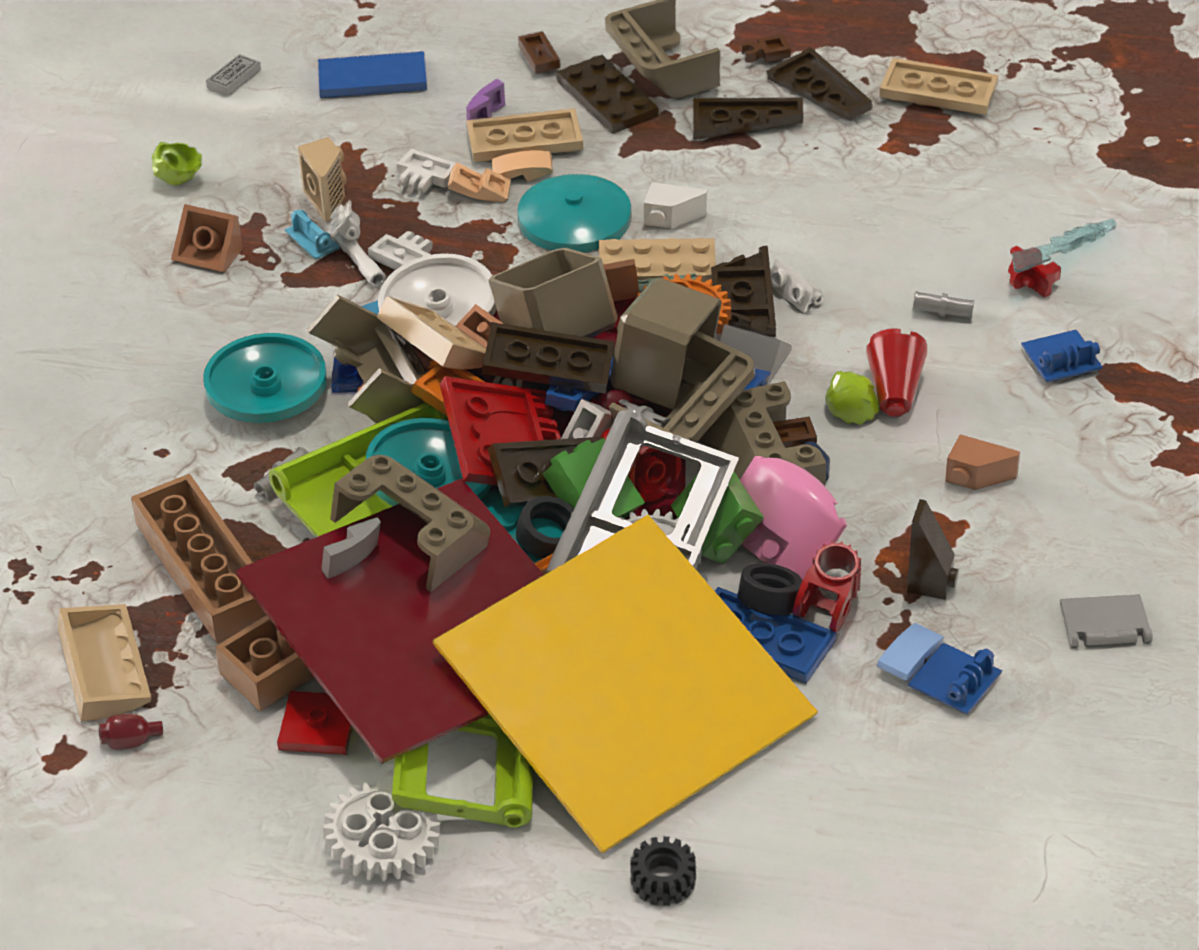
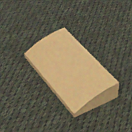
(432, 334)
(102, 660)

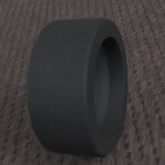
(542, 507)
(769, 588)

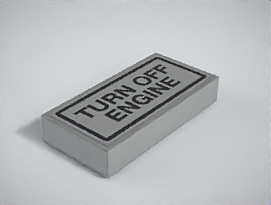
(233, 74)

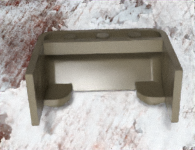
(378, 353)

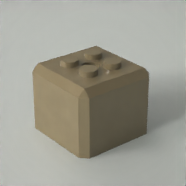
(557, 294)
(655, 341)

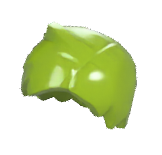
(175, 162)
(852, 397)

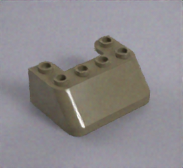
(644, 35)
(717, 378)
(749, 431)
(451, 531)

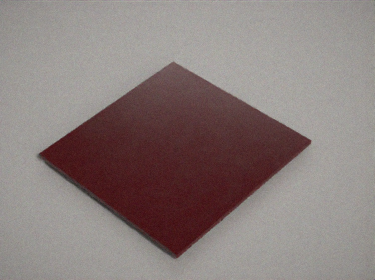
(376, 624)

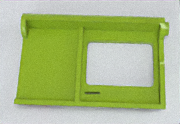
(309, 480)
(511, 791)

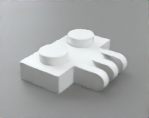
(423, 170)
(399, 251)

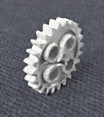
(378, 834)

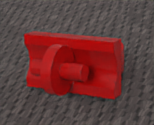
(1038, 278)

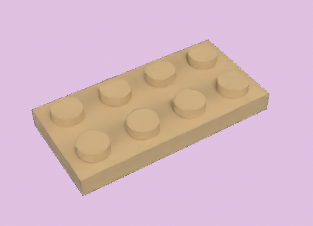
(939, 86)
(538, 131)
(662, 256)

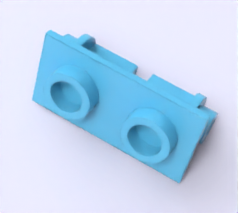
(310, 236)

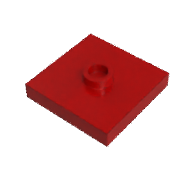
(313, 725)

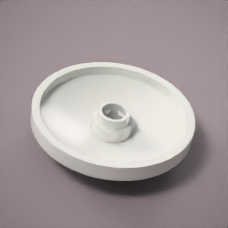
(442, 283)

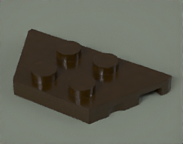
(750, 291)

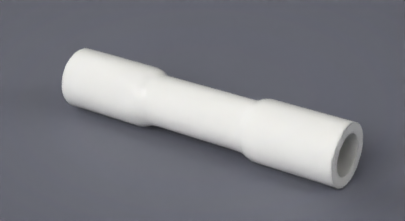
(366, 265)

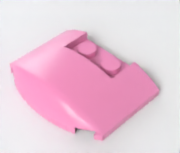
(795, 511)

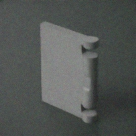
(1105, 619)

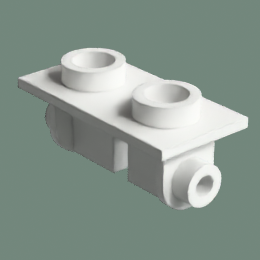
(345, 222)
(794, 287)

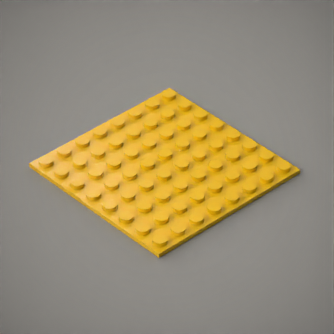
(624, 681)

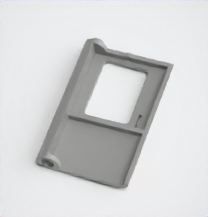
(593, 516)

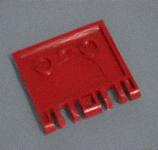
(492, 414)

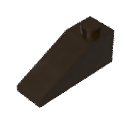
(930, 557)

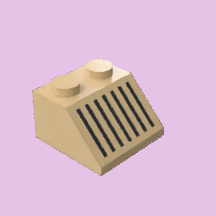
(322, 175)

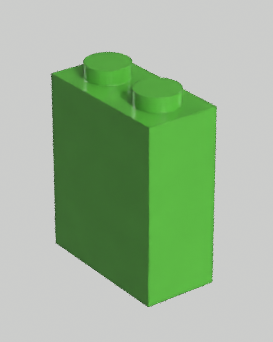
(571, 471)
(732, 523)

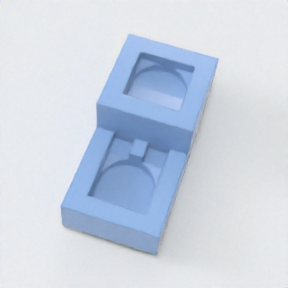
(909, 651)

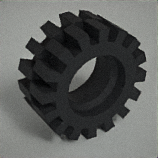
(663, 887)

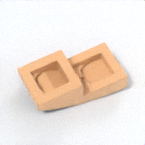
(529, 163)
(484, 186)

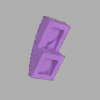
(486, 101)

